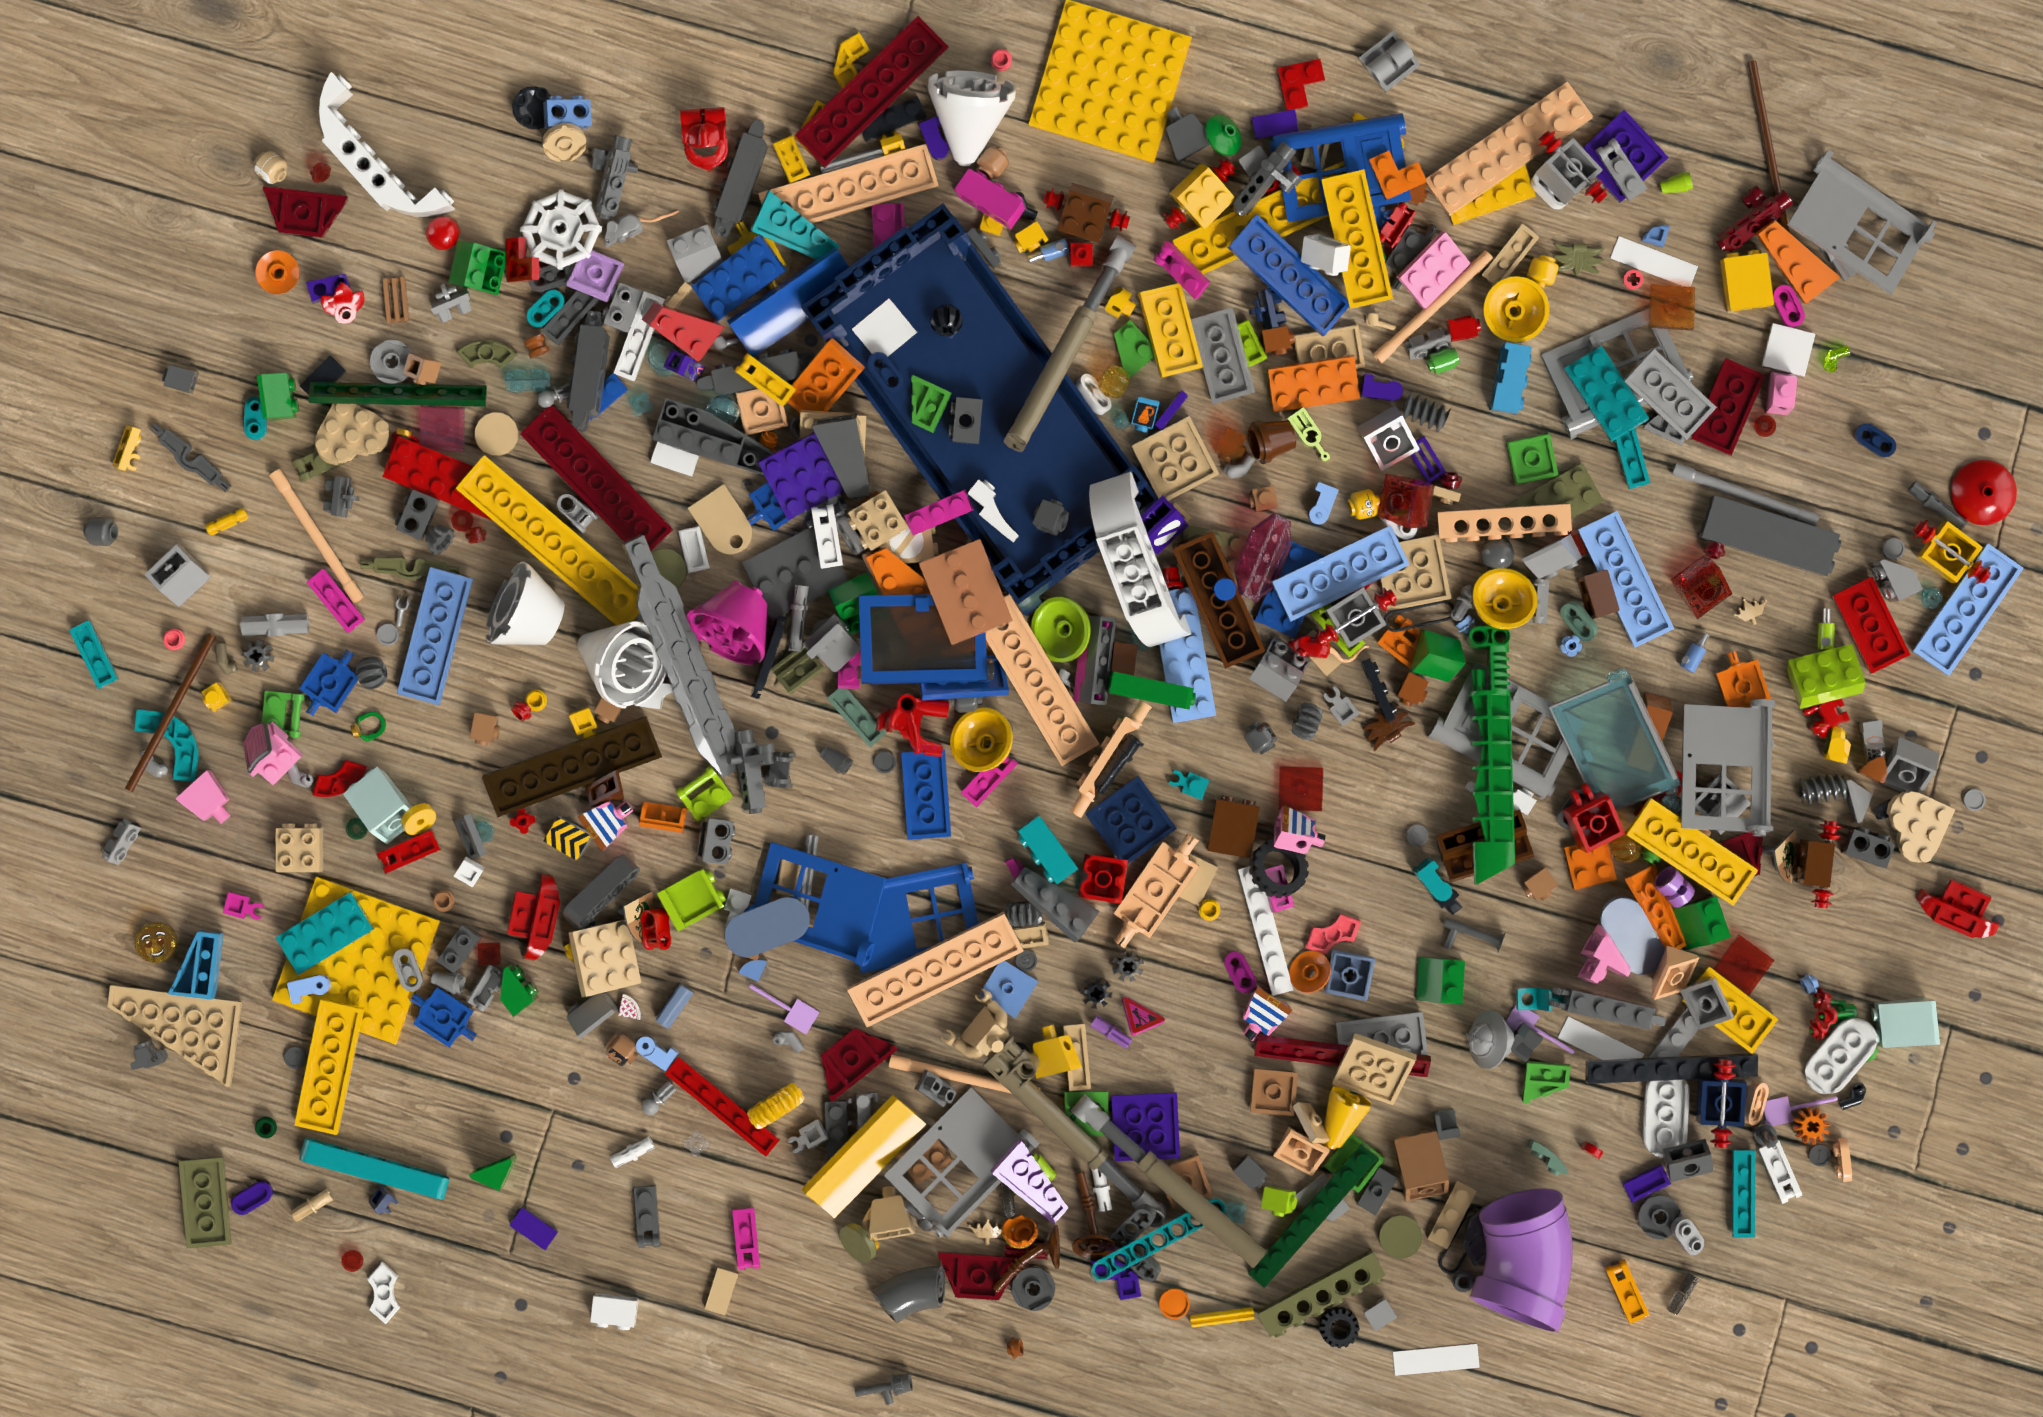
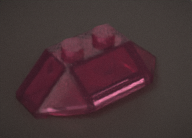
(1263, 557)

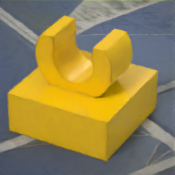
(892, 144)

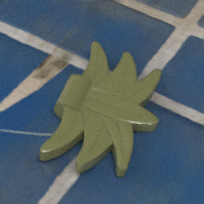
(1578, 257)

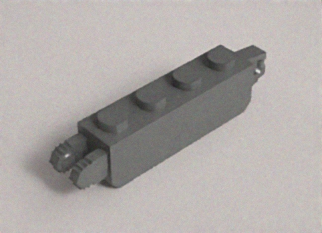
(741, 179)
(588, 371)
(727, 382)
(1607, 1008)

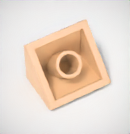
(1673, 972)
(1300, 1152)

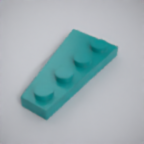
(788, 227)

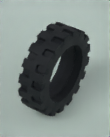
(1265, 883)

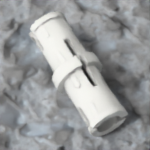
(632, 1152)
(1102, 1190)

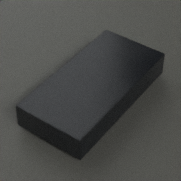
(328, 371)

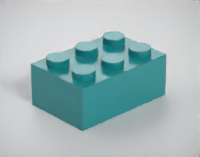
(1046, 850)

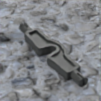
(181, 450)

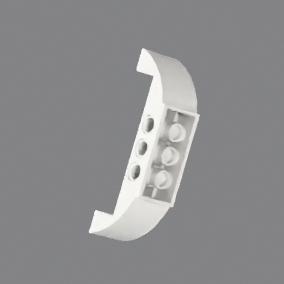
(341, 137)
(1133, 562)

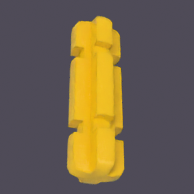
(226, 521)

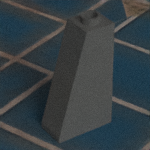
(844, 449)

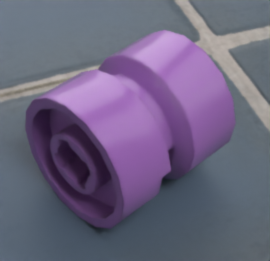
(1674, 887)

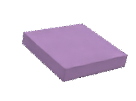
(596, 275)

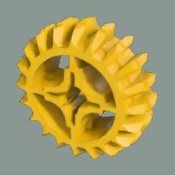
(775, 1105)

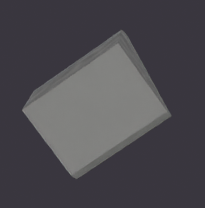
(1706, 1002)

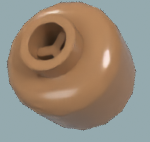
(992, 162)

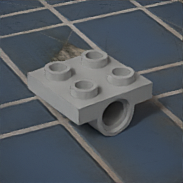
(1389, 61)

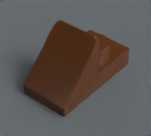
(605, 789)

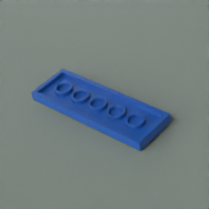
(1287, 276)

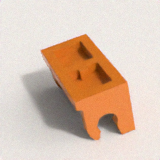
(663, 817)

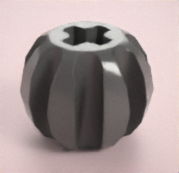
(253, 651)
(371, 672)
(1128, 959)

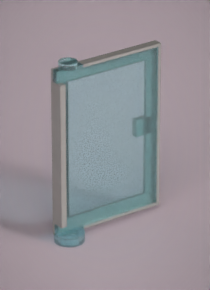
(1616, 741)

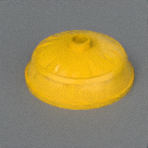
(1531, 308)
(1506, 589)
(974, 732)

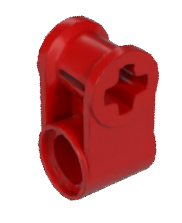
(655, 927)

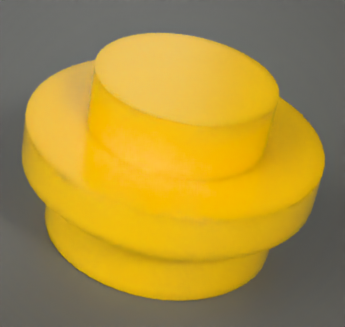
(536, 700)
(1209, 909)

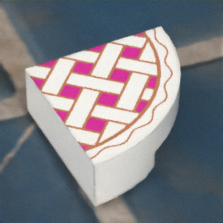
(629, 1008)

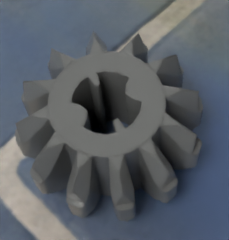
(1307, 721)
(1023, 914)

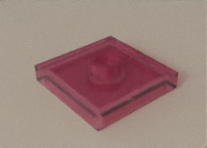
(442, 428)

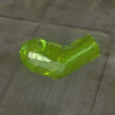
(1833, 356)

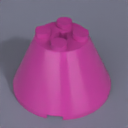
(733, 623)

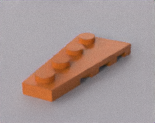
(1656, 907)

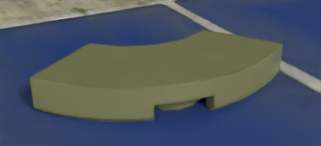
(486, 352)

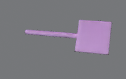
(800, 1015)
(1517, 1017)
(1778, 1110)

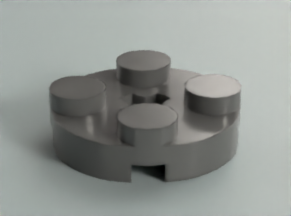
(1652, 1206)
(1027, 1299)

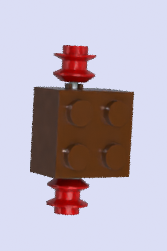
(1085, 212)
(1816, 863)

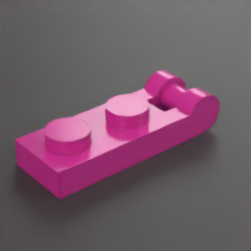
(1181, 269)
(986, 782)
(746, 1237)

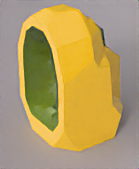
(1837, 745)

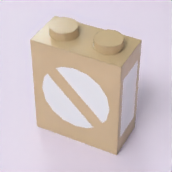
(913, 548)

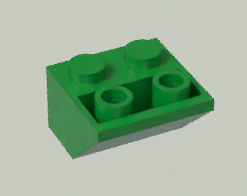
(477, 267)
(847, 599)
(516, 991)

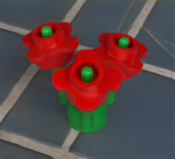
(1828, 1016)

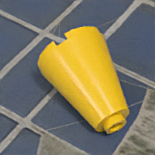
(1343, 1115)

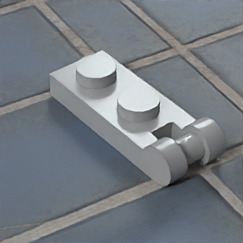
(1621, 170)

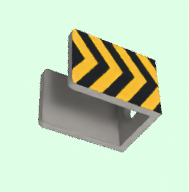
(568, 838)

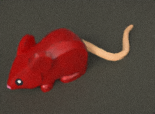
(1311, 647)

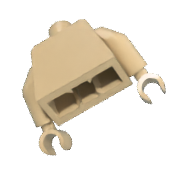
(985, 1032)

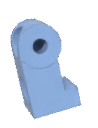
(1324, 503)
(316, 984)
(655, 1053)

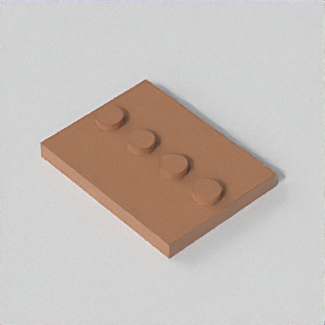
(965, 592)

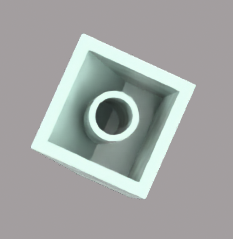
(378, 804)
(1906, 1022)

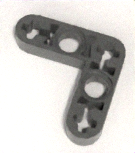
(1129, 1237)

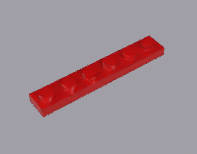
(721, 1106)

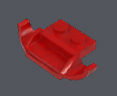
(1960, 909)
(535, 917)

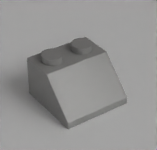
(695, 253)
(1388, 438)
(1553, 557)
(1910, 766)
(591, 1013)

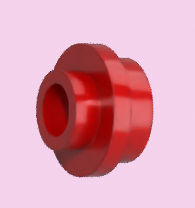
(521, 710)

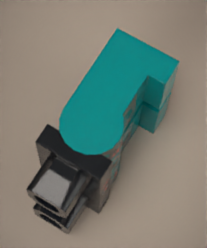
(1436, 887)

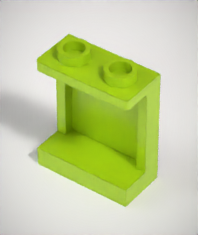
(692, 899)

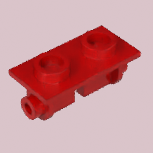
(1402, 217)

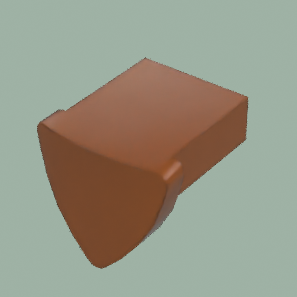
(1874, 769)

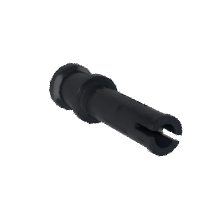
(1124, 755)

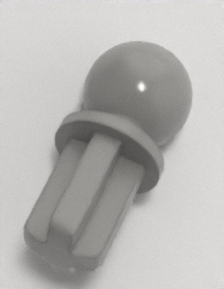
(547, 398)
(1462, 603)
(651, 1105)

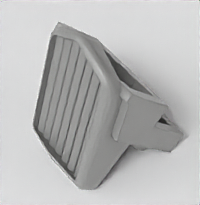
(831, 642)

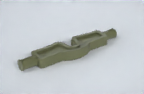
(398, 567)

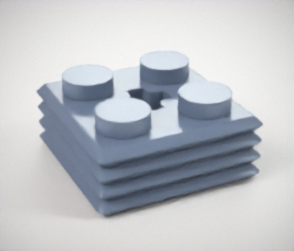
(1358, 986)

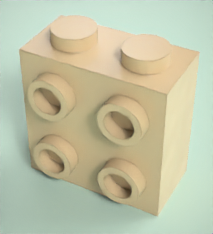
(877, 521)
(299, 848)

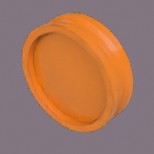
(1174, 1303)

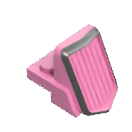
(269, 752)

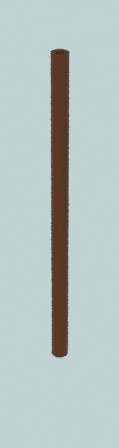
(1766, 136)
(170, 712)

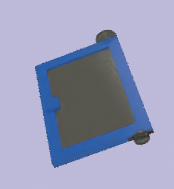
(908, 644)

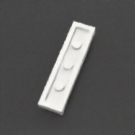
(637, 339)

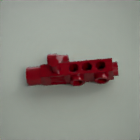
(1762, 213)

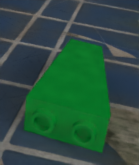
(1151, 690)

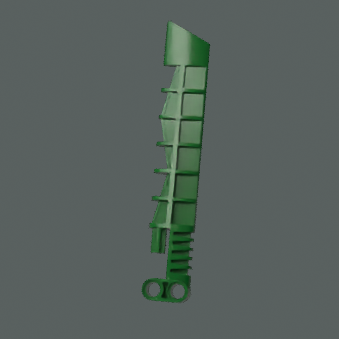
(1495, 771)

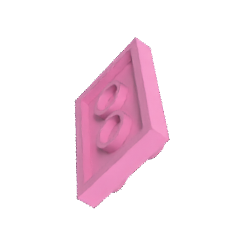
(1433, 269)

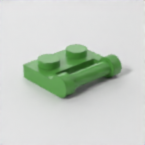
(275, 710)

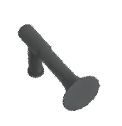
(1455, 926)

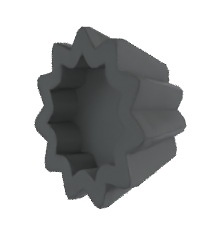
(439, 538)

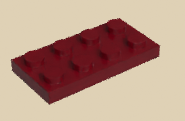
(1734, 397)

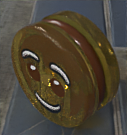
(156, 942)

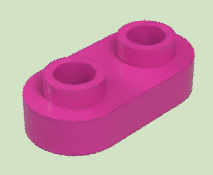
(1790, 305)

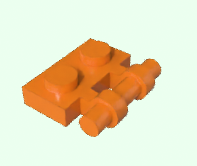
(1399, 645)

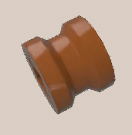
(536, 346)

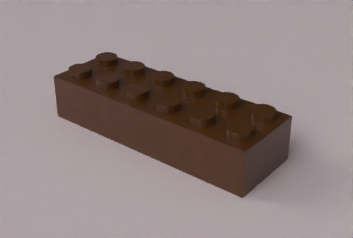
(1226, 620)

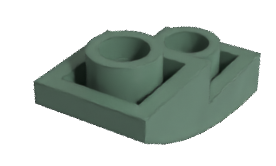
(1552, 1161)

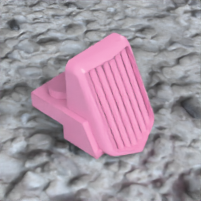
(1602, 955)

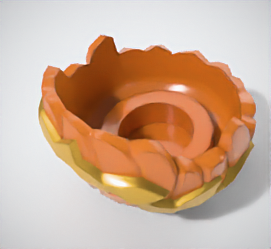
(1019, 1231)

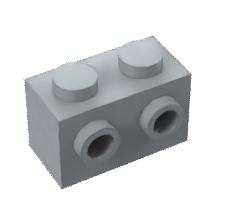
(623, 307)

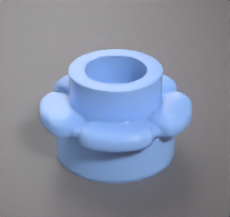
(1466, 624)
(1577, 646)
(1809, 984)

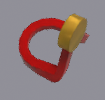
(401, 432)

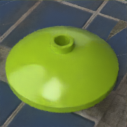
(1050, 629)

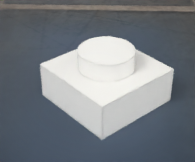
(469, 871)

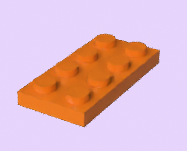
(825, 379)
(1313, 383)

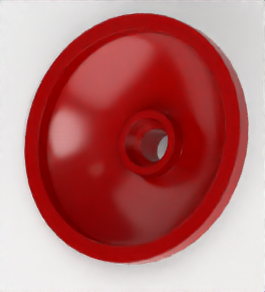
(1969, 495)

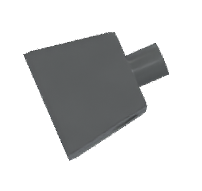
(1185, 135)

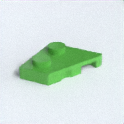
(1133, 348)
(927, 403)
(1544, 1078)

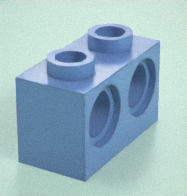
(567, 115)

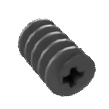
(1425, 412)
(1822, 787)

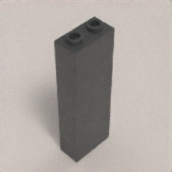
(1770, 536)

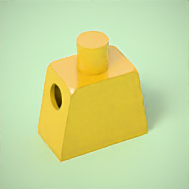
(1055, 1053)

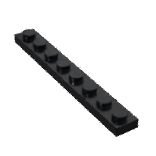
(1667, 1068)

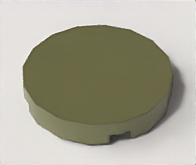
(670, 566)
(1400, 1236)
(856, 1242)

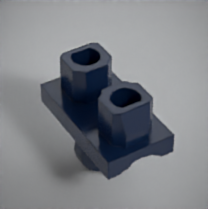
(1265, 309)

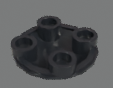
(528, 107)

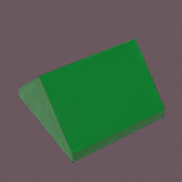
(1438, 656)
(494, 1174)

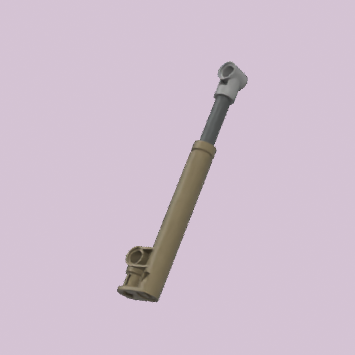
(1066, 349)
(1010, 1071)
(1171, 1183)

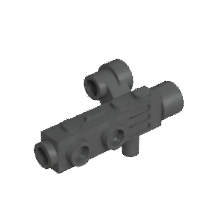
(615, 166)
(1261, 181)
(748, 759)

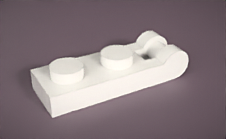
(827, 537)
(1780, 1172)

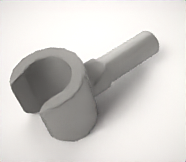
(720, 343)
(402, 606)
(1064, 675)

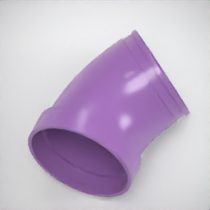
(1526, 1258)

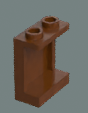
(1233, 827)

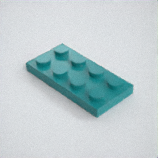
(1606, 394)
(324, 933)

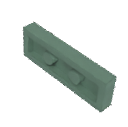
(856, 716)

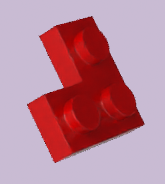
(1293, 80)
(517, 265)

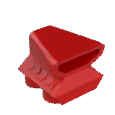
(1103, 878)

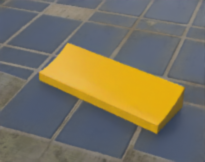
(863, 1156)

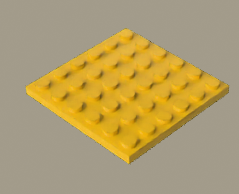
(1109, 81)
(365, 970)

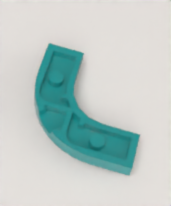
(181, 738)

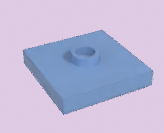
(1009, 987)

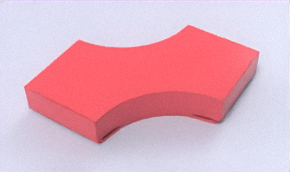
(1324, 938)

